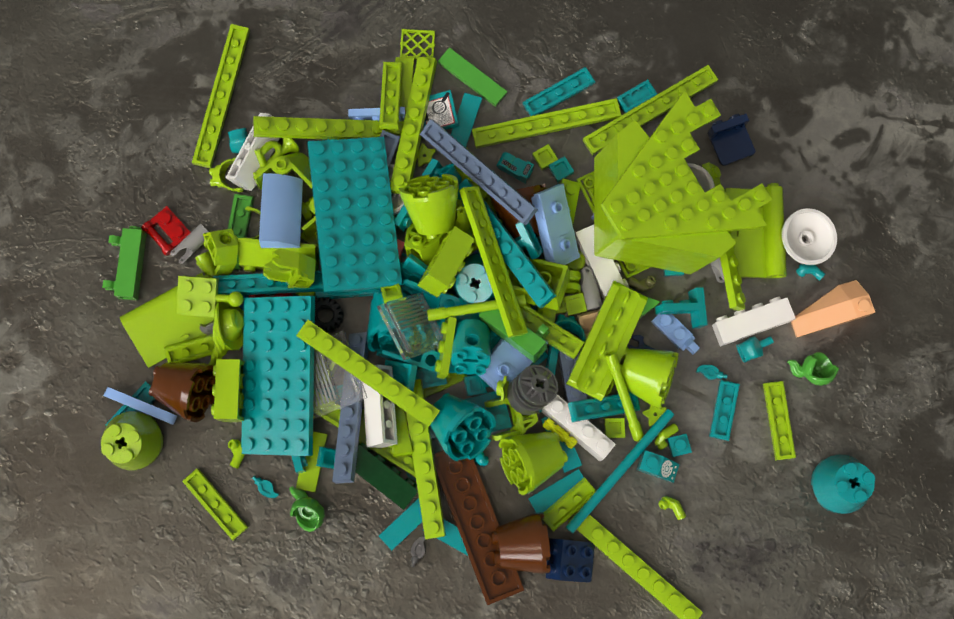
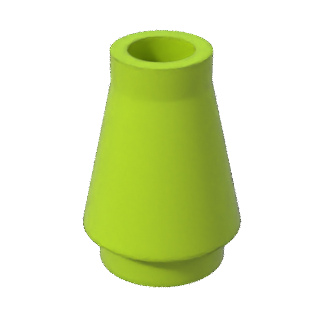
(206, 264)

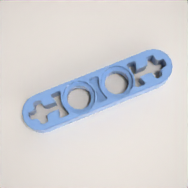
(140, 405)

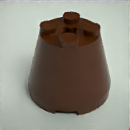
(508, 219)
(184, 388)
(523, 544)

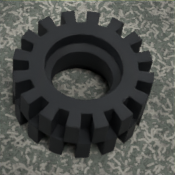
(337, 314)

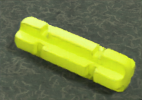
(563, 435)

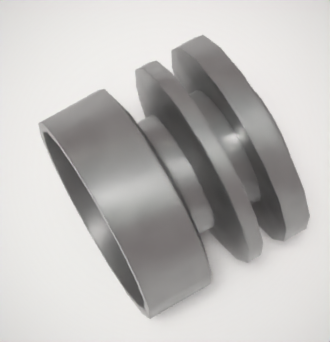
(532, 390)

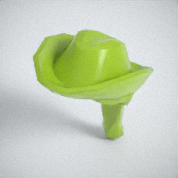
(227, 330)

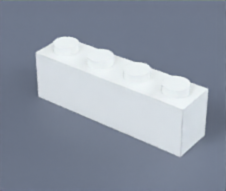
(246, 161)
(603, 269)
(753, 321)
(379, 416)
(583, 431)

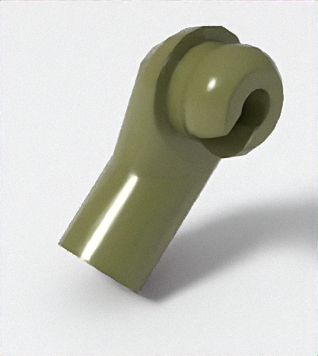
(642, 285)

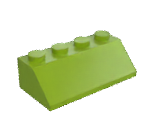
(254, 257)

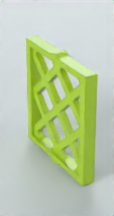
(417, 32)

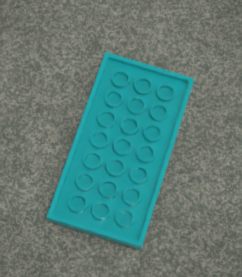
(354, 214)
(277, 377)

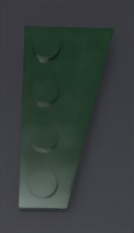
(384, 478)

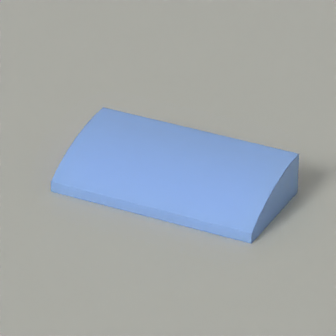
(280, 211)

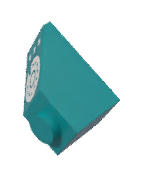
(658, 466)

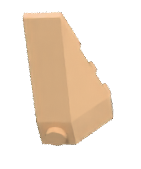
(839, 306)

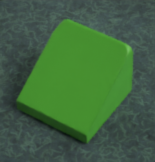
(650, 305)

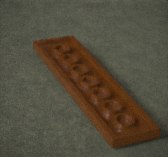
(475, 524)

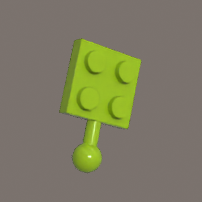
(200, 295)

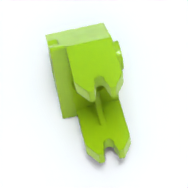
(419, 244)
(223, 255)
(292, 268)
(520, 421)

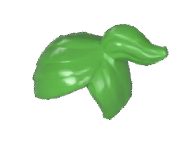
(815, 368)
(307, 510)

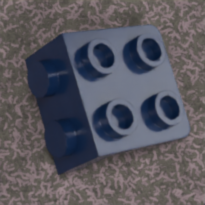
(731, 139)
(570, 560)

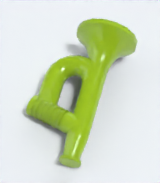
(288, 145)

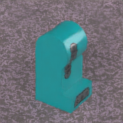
(515, 167)

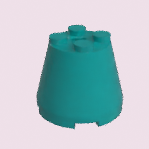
(473, 271)
(378, 335)
(462, 427)
(842, 484)

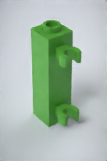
(129, 263)
(530, 344)

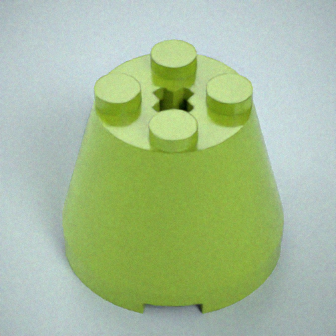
(431, 203)
(649, 373)
(141, 442)
(531, 459)

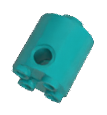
(471, 347)

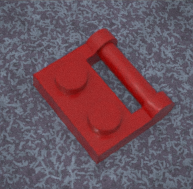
(171, 226)

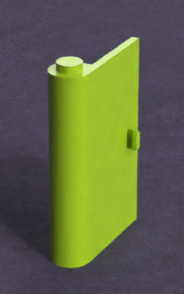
(762, 250)
(157, 325)

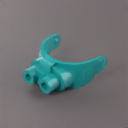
(570, 324)

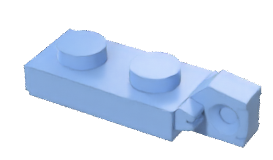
(676, 332)

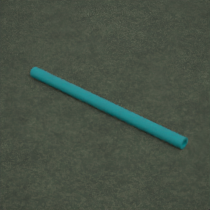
(619, 471)

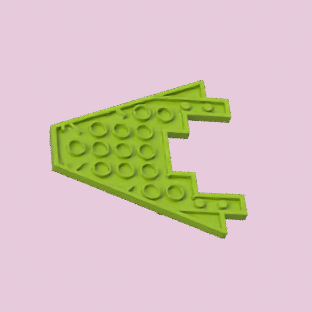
(662, 194)

